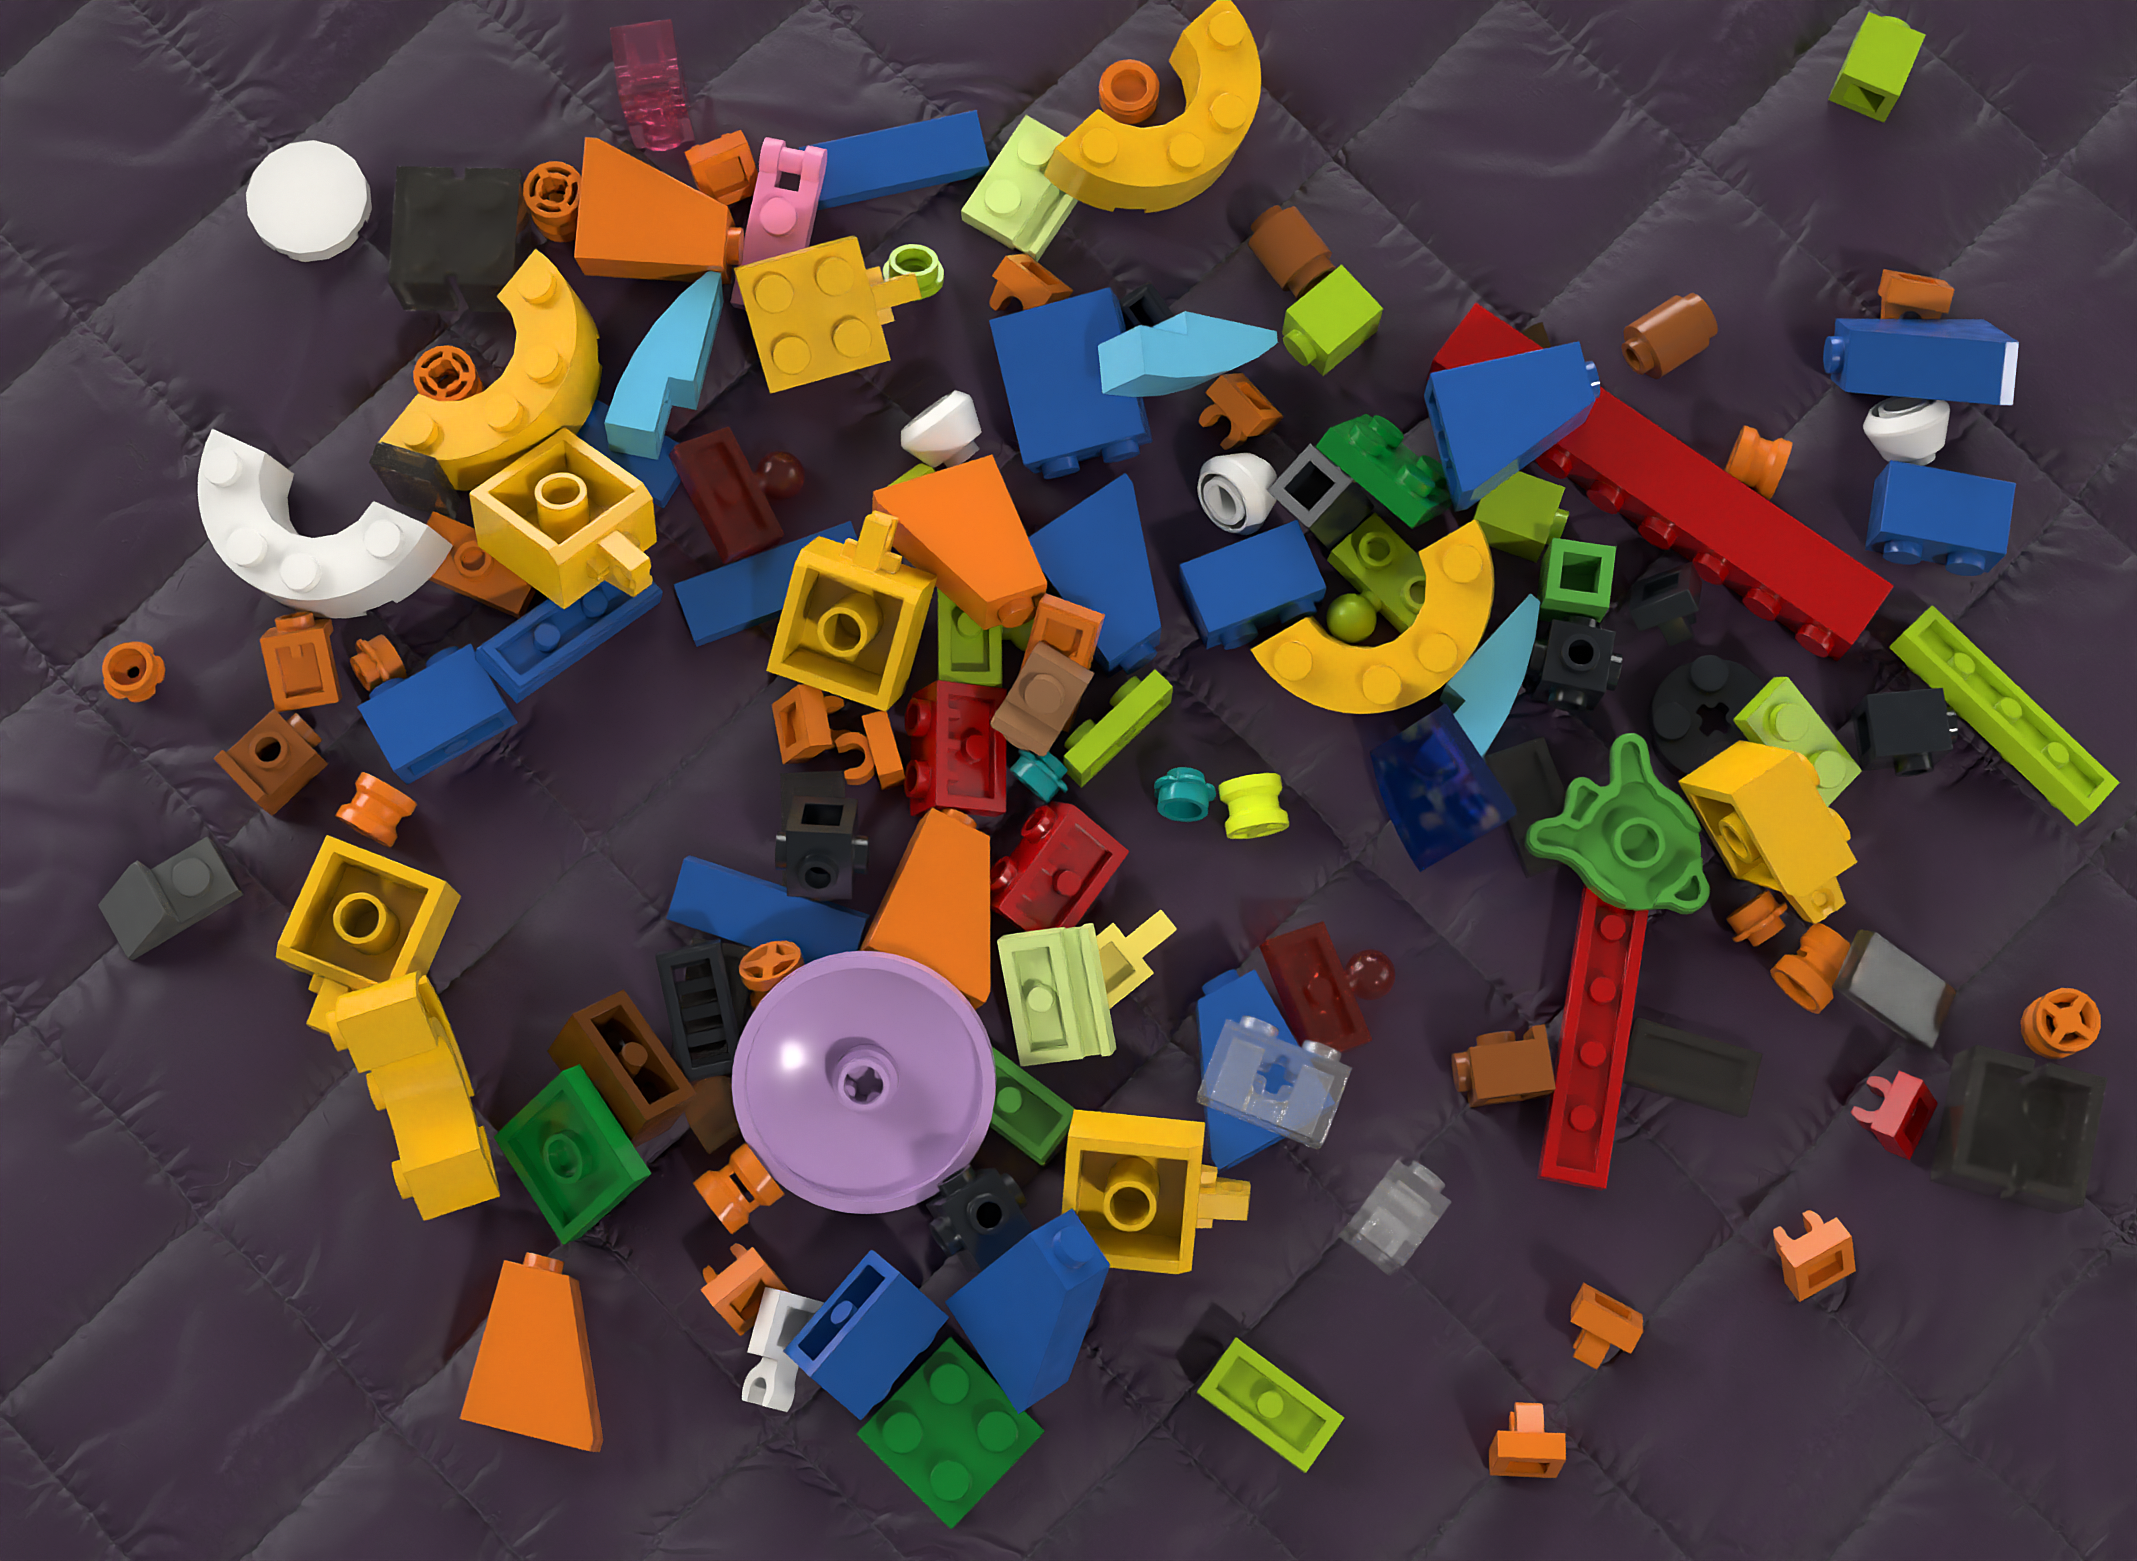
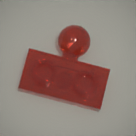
(731, 495)
(1318, 989)

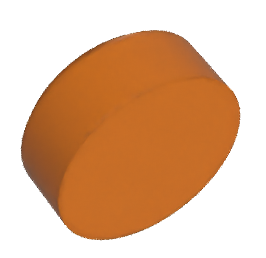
(1129, 91)

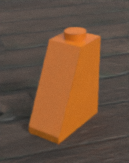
(649, 223)
(970, 537)
(941, 904)
(536, 1359)

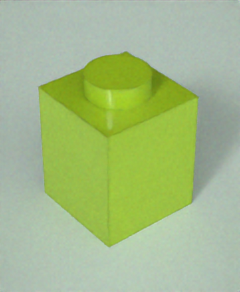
(1877, 66)
(1330, 321)
(1522, 515)

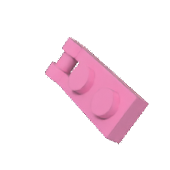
(780, 217)

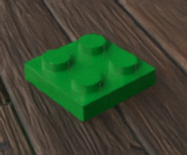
(1379, 461)
(572, 1154)
(950, 1433)

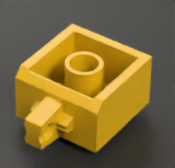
(820, 311)
(567, 520)
(853, 616)
(1773, 824)
(362, 923)
(1145, 1188)

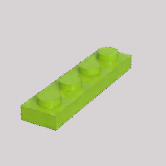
(2005, 715)

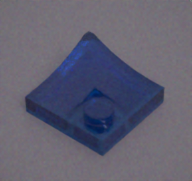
(1438, 788)

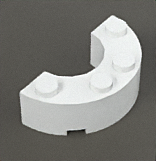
(332, 575)

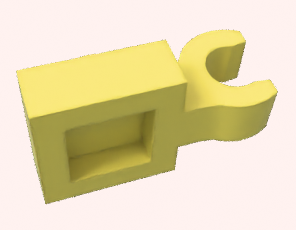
(1122, 956)

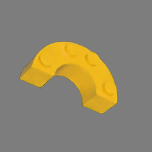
(1172, 162)
(540, 392)
(1413, 665)
(424, 1085)

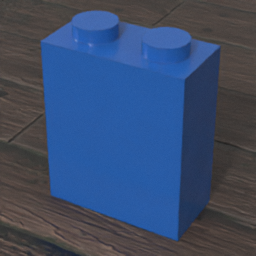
(1056, 385)

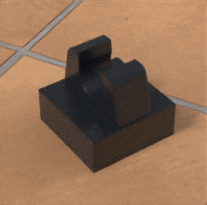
(1669, 602)

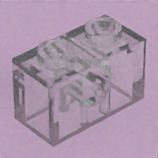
(1294, 1112)
(1396, 1216)

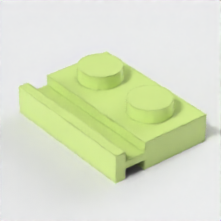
(1016, 198)
(1056, 994)

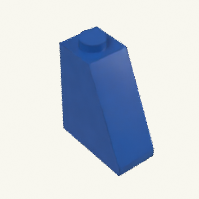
(1923, 359)
(1506, 414)
(1101, 563)
(1230, 998)
(1034, 1308)

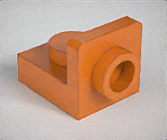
(300, 662)

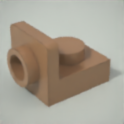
(1041, 700)

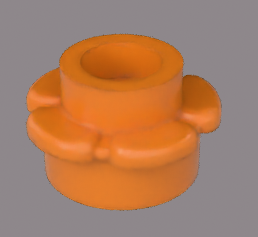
(376, 662)
(117, 667)
(1757, 919)

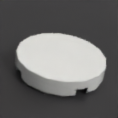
(308, 200)

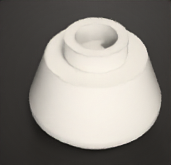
(1908, 428)
(943, 431)
(1236, 491)

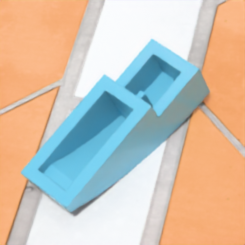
(1178, 354)
(665, 370)
(1491, 678)

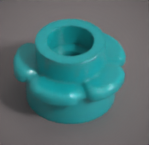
(1040, 774)
(1183, 794)

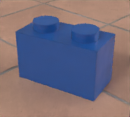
(1940, 518)
(1252, 586)
(436, 713)
(866, 1334)

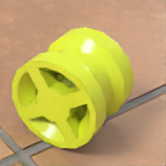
(1253, 806)

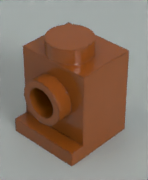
(279, 780)
(1505, 1068)

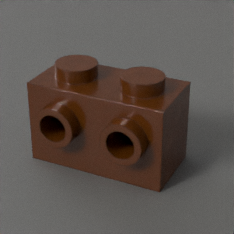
(625, 1066)

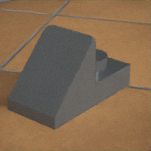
(165, 900)

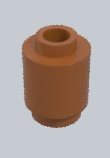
(1290, 250)
(1669, 335)

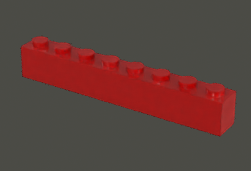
(1695, 508)

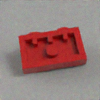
(955, 750)
(1054, 869)

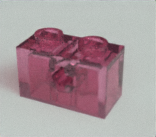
(652, 84)

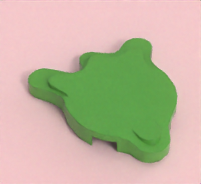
(1629, 838)

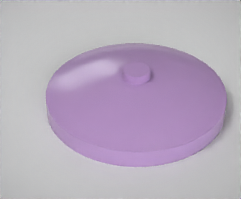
(864, 1082)

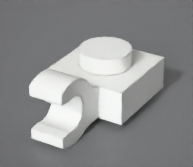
(776, 1325)

